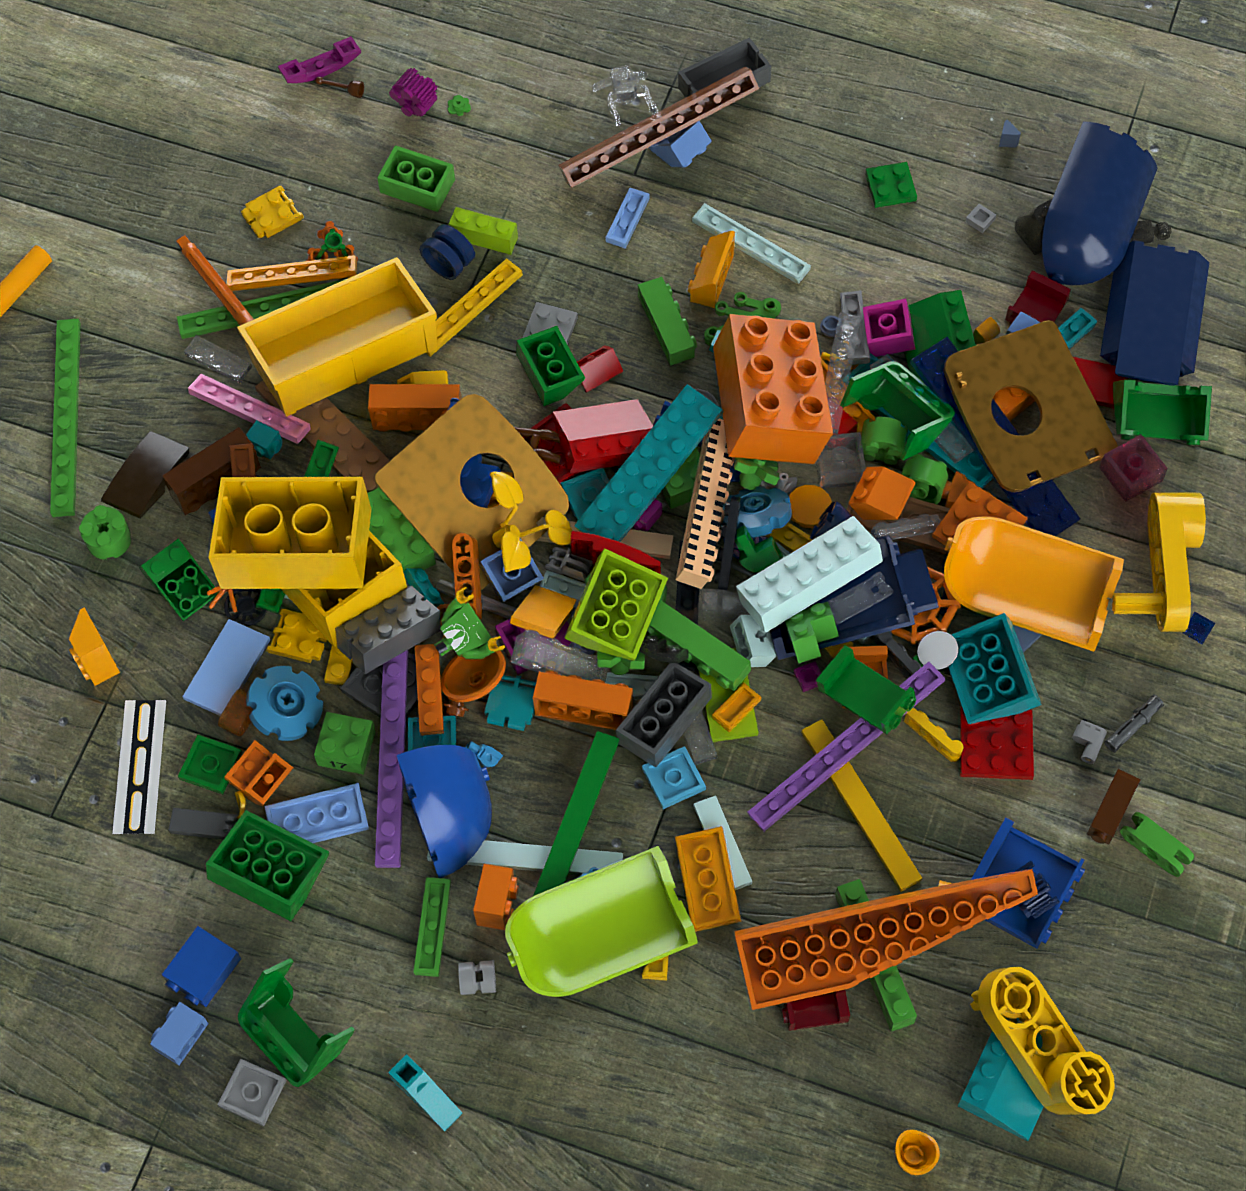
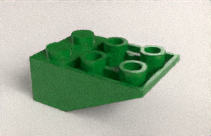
(179, 579)

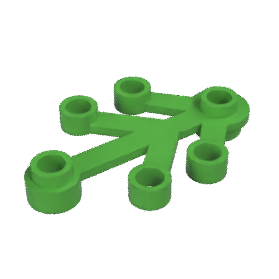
(761, 310)

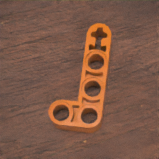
(472, 577)

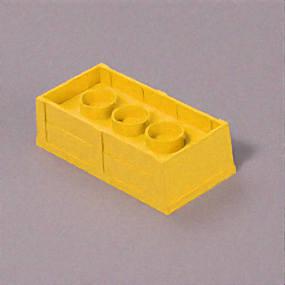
(341, 335)

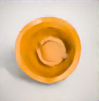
(916, 1152)

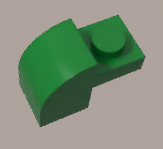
(756, 556)

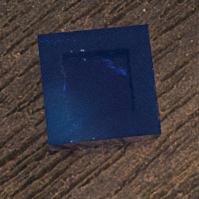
(1199, 628)

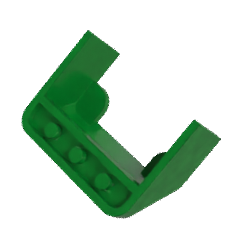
(905, 399)
(283, 1033)

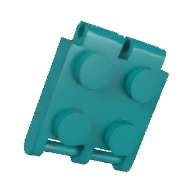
(511, 703)

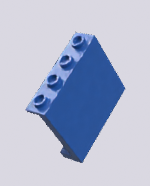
(1010, 852)

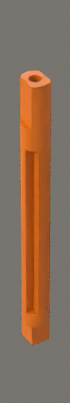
(214, 281)

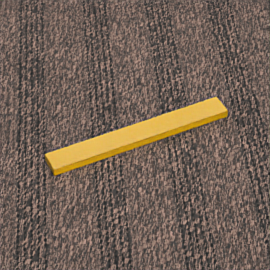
(866, 813)

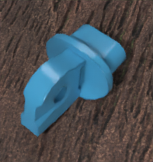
(486, 755)

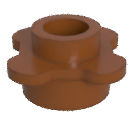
(455, 709)

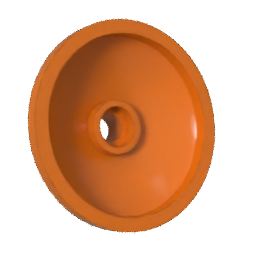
(472, 678)

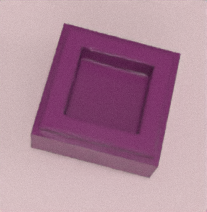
(807, 675)

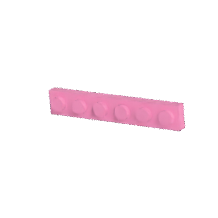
(248, 408)

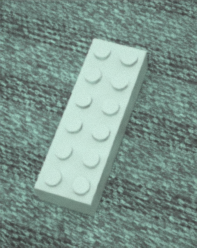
(809, 573)

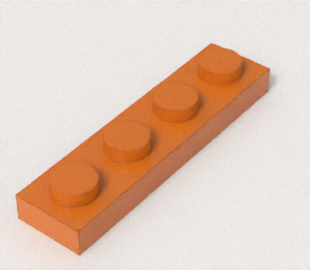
(429, 690)

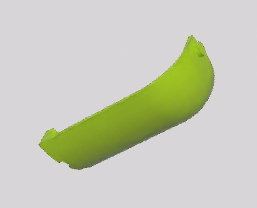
(599, 926)

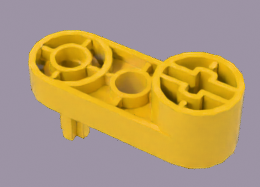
(1173, 525)
(1060, 1072)

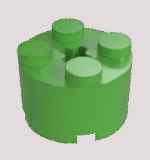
(883, 439)
(929, 478)
(105, 532)

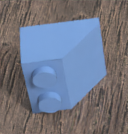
(682, 146)

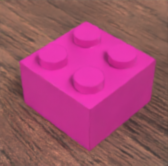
(888, 328)

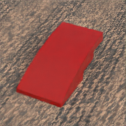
(592, 545)

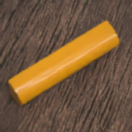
(22, 276)

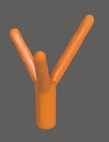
(220, 594)

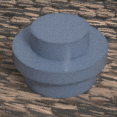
(828, 326)

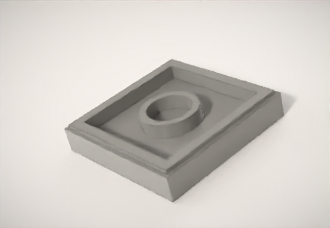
(252, 1092)

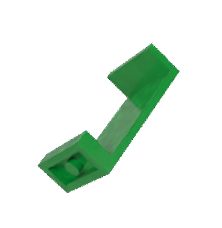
(865, 691)

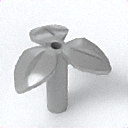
(784, 483)

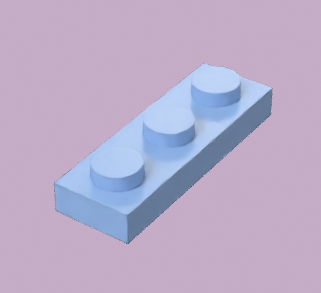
(627, 218)

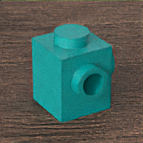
(265, 439)

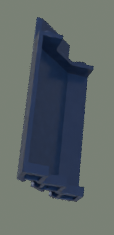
(1155, 313)
(912, 594)

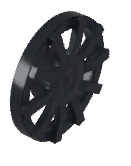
(245, 607)

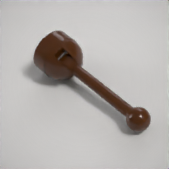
(355, 87)

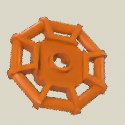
(926, 617)

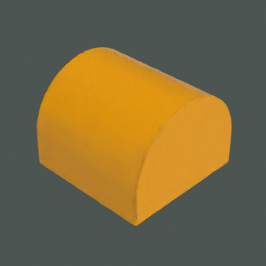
(986, 331)

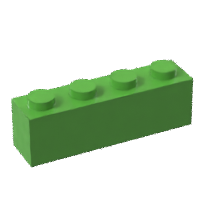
(666, 320)

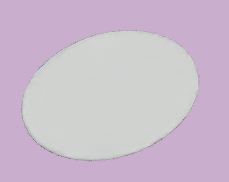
(938, 649)

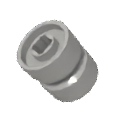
(468, 977)

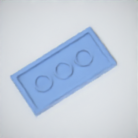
(226, 667)
(321, 814)

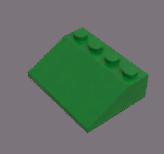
(935, 320)
(266, 865)

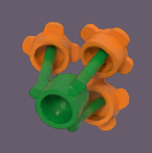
(332, 242)

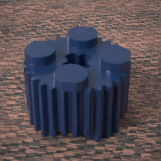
(1042, 902)

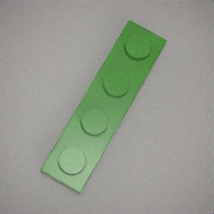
(432, 927)

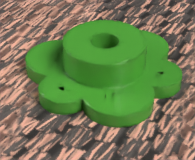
(458, 105)

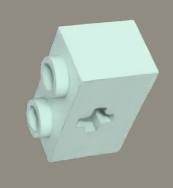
(752, 641)

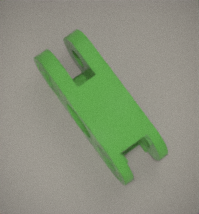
(1157, 844)

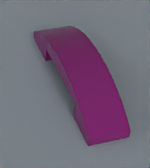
(321, 65)

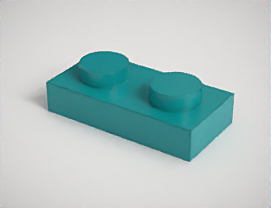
(1077, 327)
(419, 580)

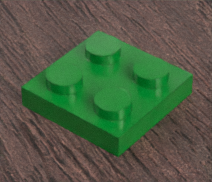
(891, 184)
(209, 763)

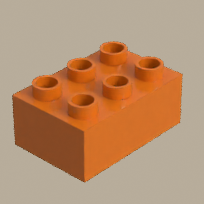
(772, 389)

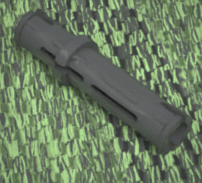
(1141, 716)

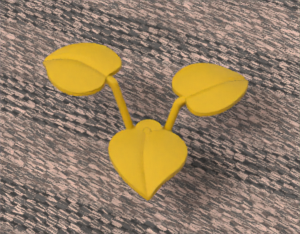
(515, 552)

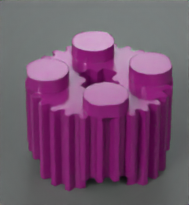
(414, 93)

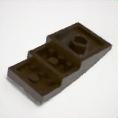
(140, 478)

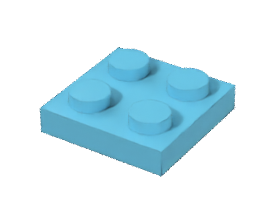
(674, 778)

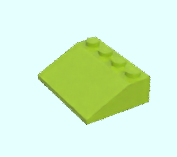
(616, 606)

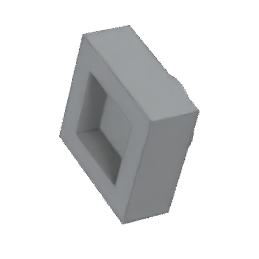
(980, 218)

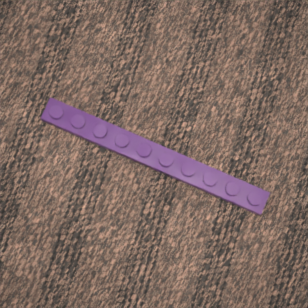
(834, 756)
(390, 777)

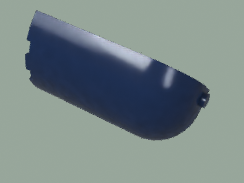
(1095, 205)

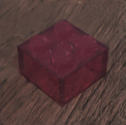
(1133, 467)

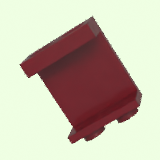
(1040, 299)
(816, 1011)

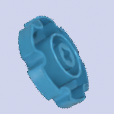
(762, 510)
(268, 698)

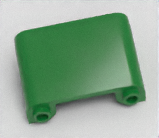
(1162, 411)

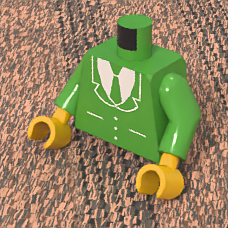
(465, 631)

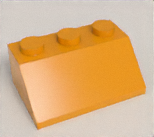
(712, 270)
(90, 650)

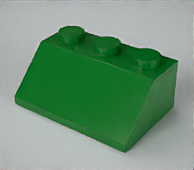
(549, 364)

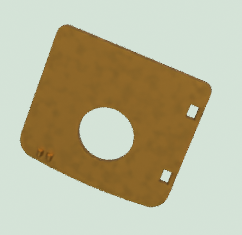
(1042, 366)
(428, 490)

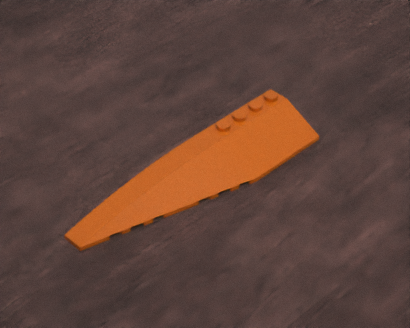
(860, 940)

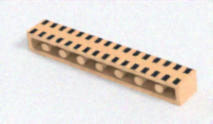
(706, 509)

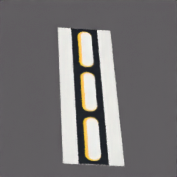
(139, 767)

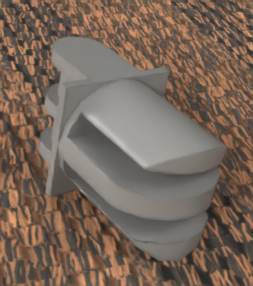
(571, 566)

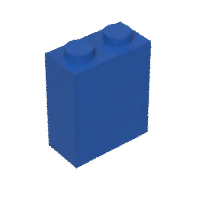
(201, 967)

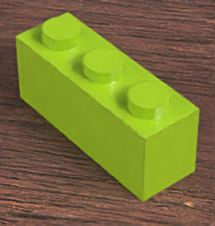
(485, 230)

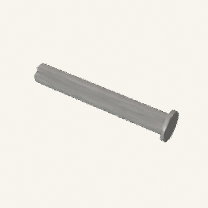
(487, 603)

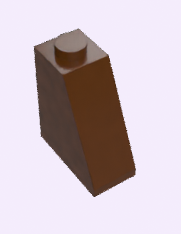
(1113, 807)

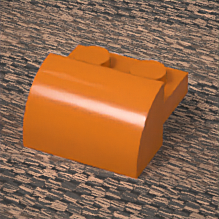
(258, 773)

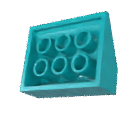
(992, 672)
(1000, 1092)

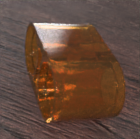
(236, 714)

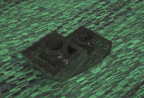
(660, 651)

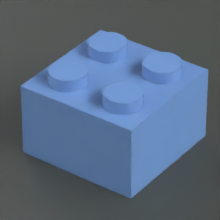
(509, 583)

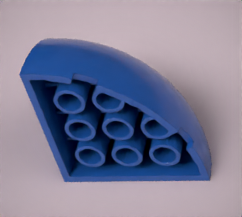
(448, 802)

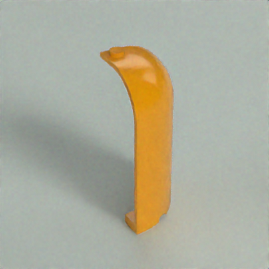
(1032, 579)

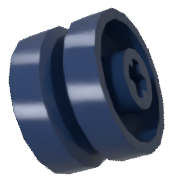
(447, 252)

